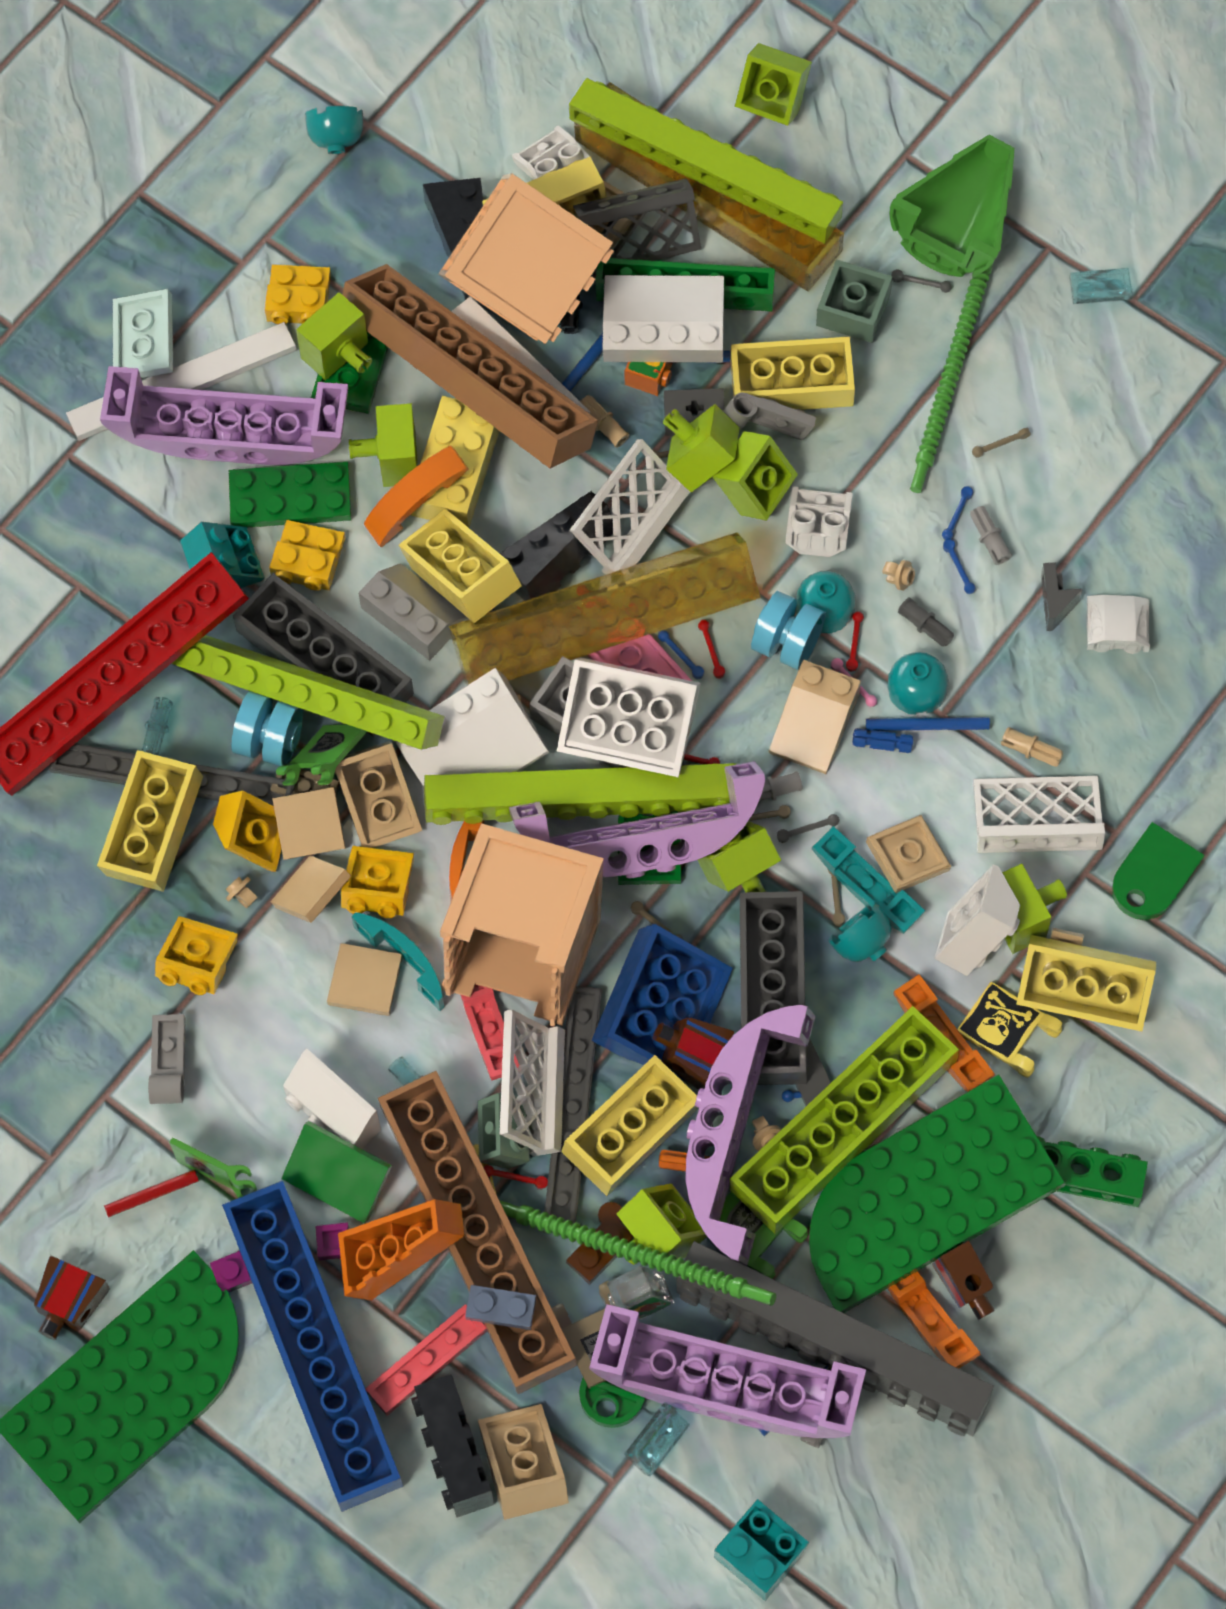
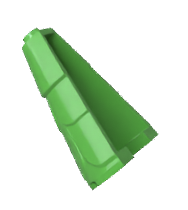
(958, 210)

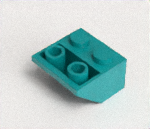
(230, 545)
(760, 1549)

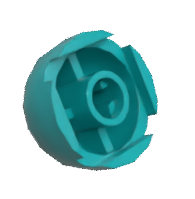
(335, 127)
(828, 593)
(917, 683)
(863, 935)

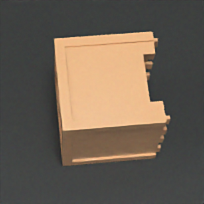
(526, 258)
(522, 920)

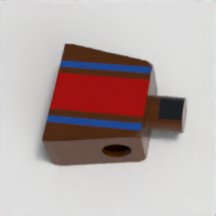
(692, 1048)
(961, 1266)
(67, 1297)

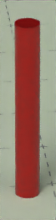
(151, 1193)

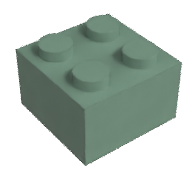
(854, 301)

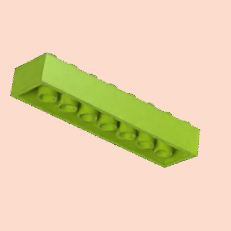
(843, 1119)

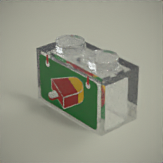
(640, 1291)

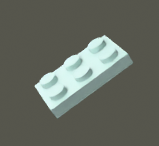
(144, 333)

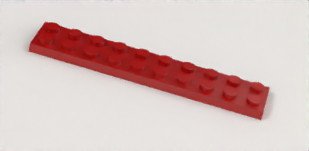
(116, 670)

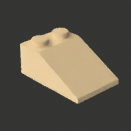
(815, 716)
(377, 795)
(523, 1461)

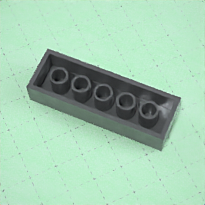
(303, 635)
(773, 974)

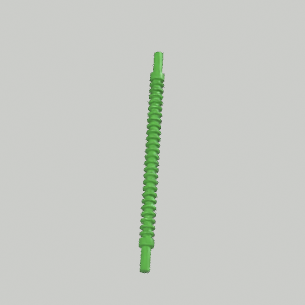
(925, 457)
(737, 1286)

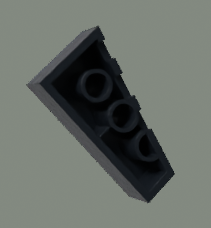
(453, 209)
(552, 550)
(453, 1445)

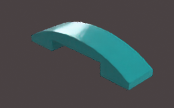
(864, 881)
(377, 931)

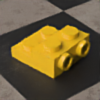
(296, 293)
(307, 555)
(377, 881)
(195, 956)

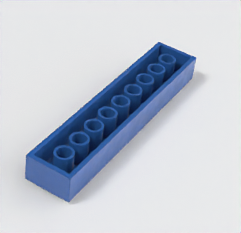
(312, 1346)

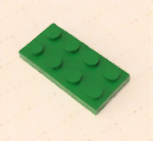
(289, 493)

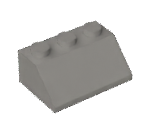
(410, 609)

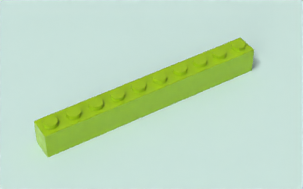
(706, 160)
(313, 692)
(573, 793)

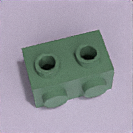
(493, 1147)

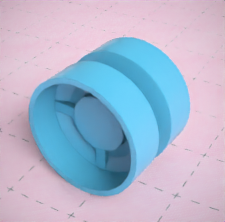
(779, 626)
(267, 729)

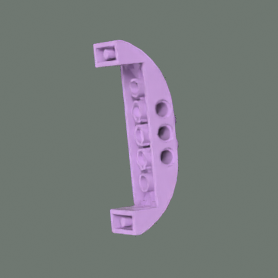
(223, 423)
(700, 830)
(738, 1065)
(725, 1379)

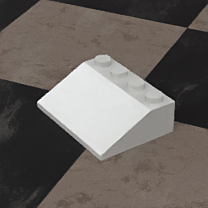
(663, 318)
(628, 716)
(480, 733)

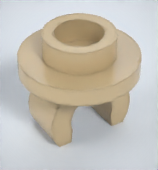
(900, 575)
(241, 892)
(763, 1132)

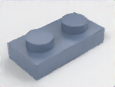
(500, 1307)

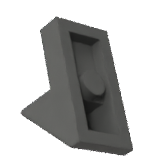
(1057, 602)

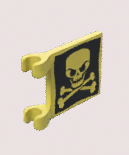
(1004, 1027)

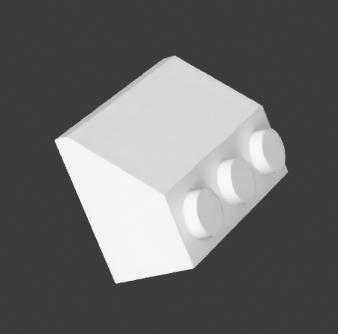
(978, 923)
(330, 1101)

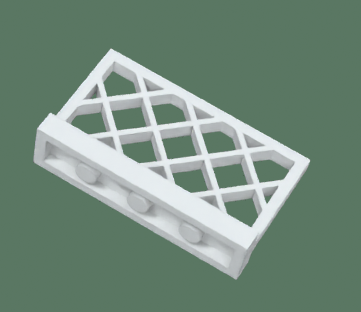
(642, 530)
(1039, 834)
(544, 1074)

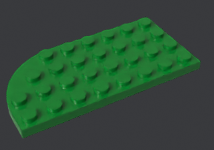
(927, 1193)
(129, 1389)

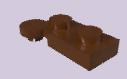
(590, 1262)

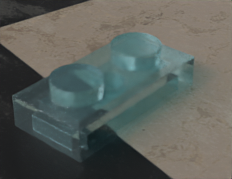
(1100, 286)
(657, 1439)

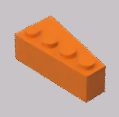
(396, 1245)

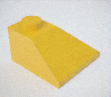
(248, 828)

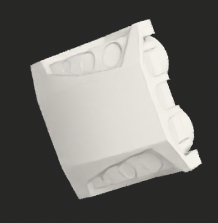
(549, 154)
(818, 522)
(1117, 623)

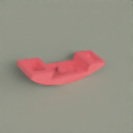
(487, 1028)

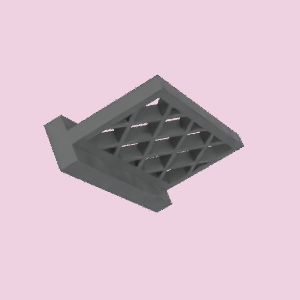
(639, 203)

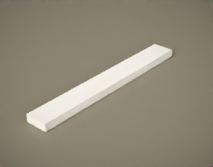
(200, 372)

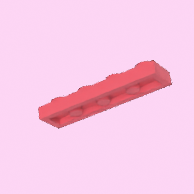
(425, 1360)

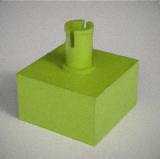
(773, 84)
(334, 337)
(392, 445)
(700, 446)
(756, 476)
(741, 860)
(1032, 911)
(662, 1221)

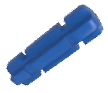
(882, 740)

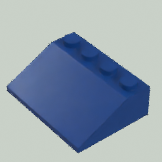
(658, 984)

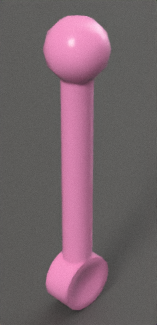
(837, 665)

